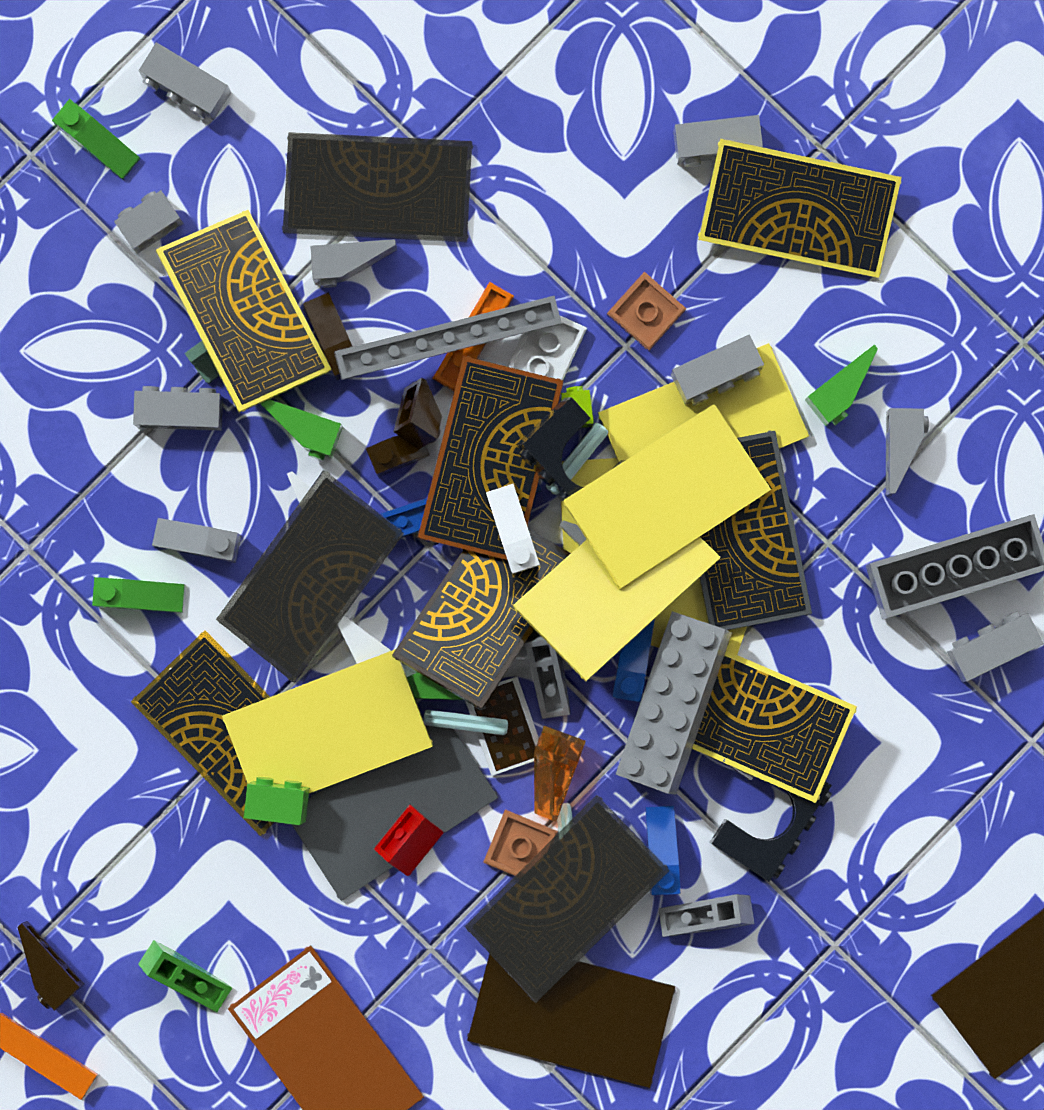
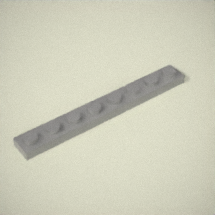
(447, 337)

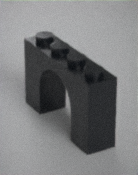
(546, 442)
(767, 855)

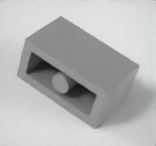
(148, 221)

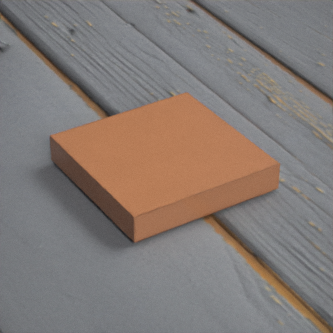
(646, 311)
(517, 842)

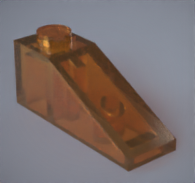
(554, 768)

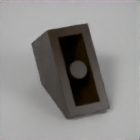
(418, 415)
(394, 454)

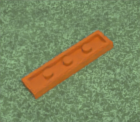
(491, 299)
(45, 1057)

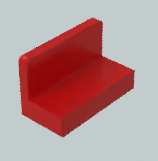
(408, 840)

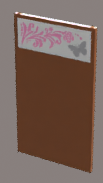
(322, 1041)

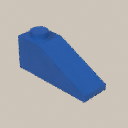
(633, 666)
(663, 843)

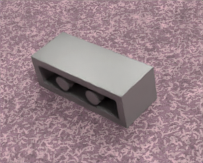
(184, 82)
(700, 140)
(717, 370)
(178, 409)
(994, 646)

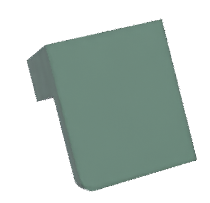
(202, 362)

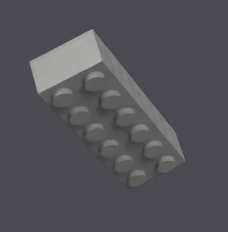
(957, 566)
(673, 703)

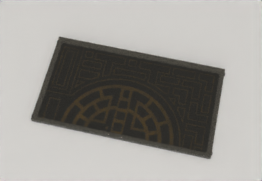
(377, 187)
(309, 576)
(567, 898)

